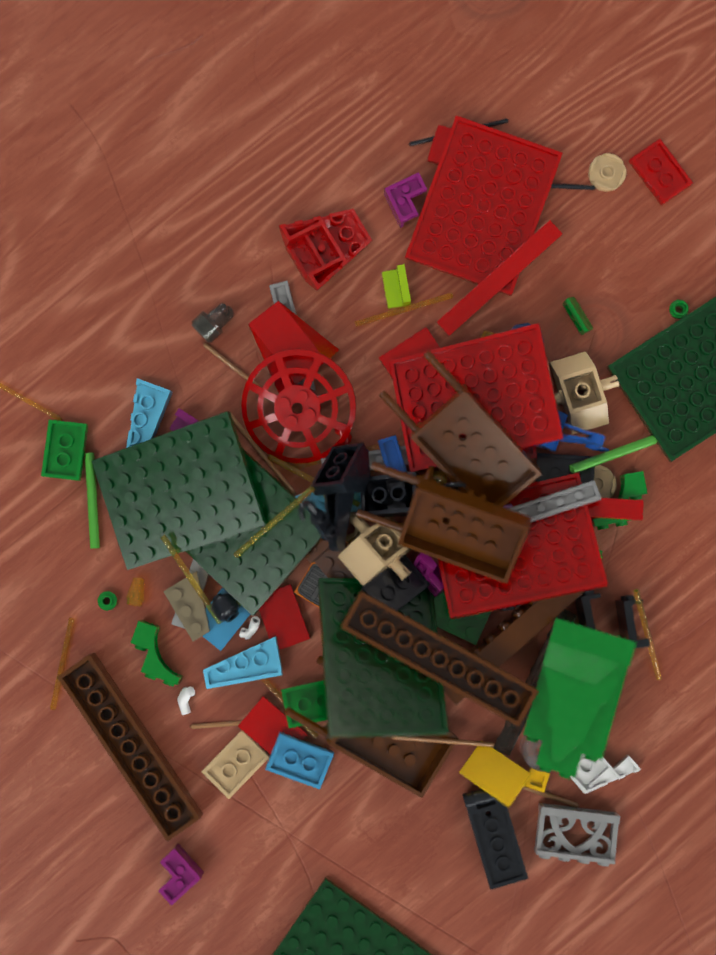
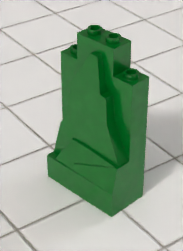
(577, 696)

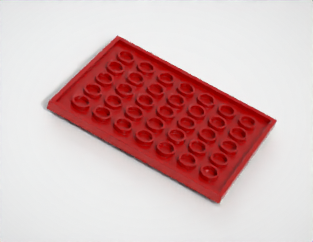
(482, 201)
(501, 371)
(554, 561)

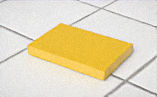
(495, 774)

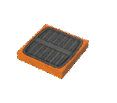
(309, 584)

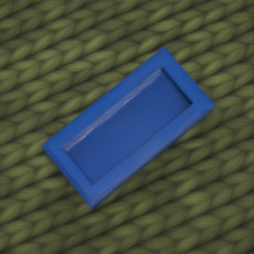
(391, 453)

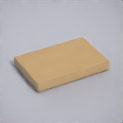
(235, 764)

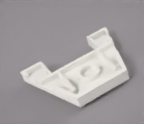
(597, 774)

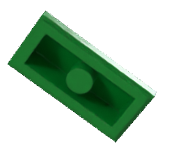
(577, 315)

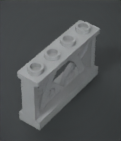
(600, 819)

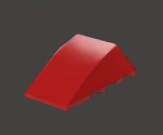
(324, 244)
(282, 330)

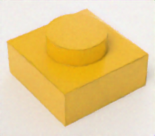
(537, 780)

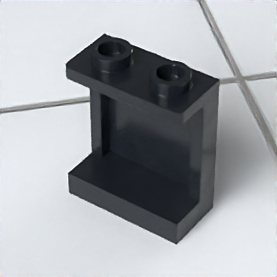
(584, 609)
(626, 621)

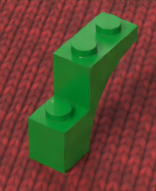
(632, 486)
(154, 666)

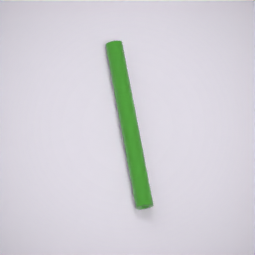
(612, 454)
(92, 501)

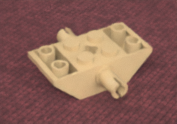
(580, 372)
(374, 552)

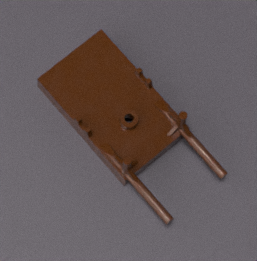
(484, 458)
(457, 526)
(401, 761)

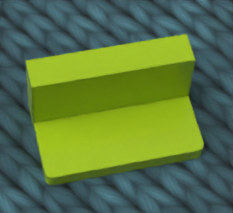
(396, 287)

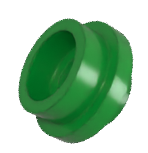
(684, 309)
(113, 600)

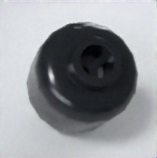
(225, 607)

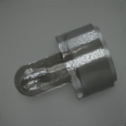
(210, 324)

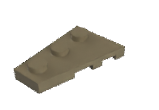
(189, 607)

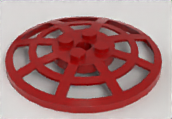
(298, 394)

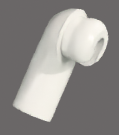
(253, 627)
(183, 699)

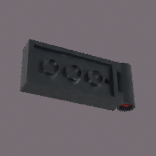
(495, 839)

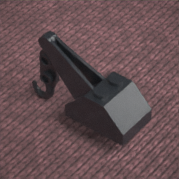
(338, 479)
(391, 496)

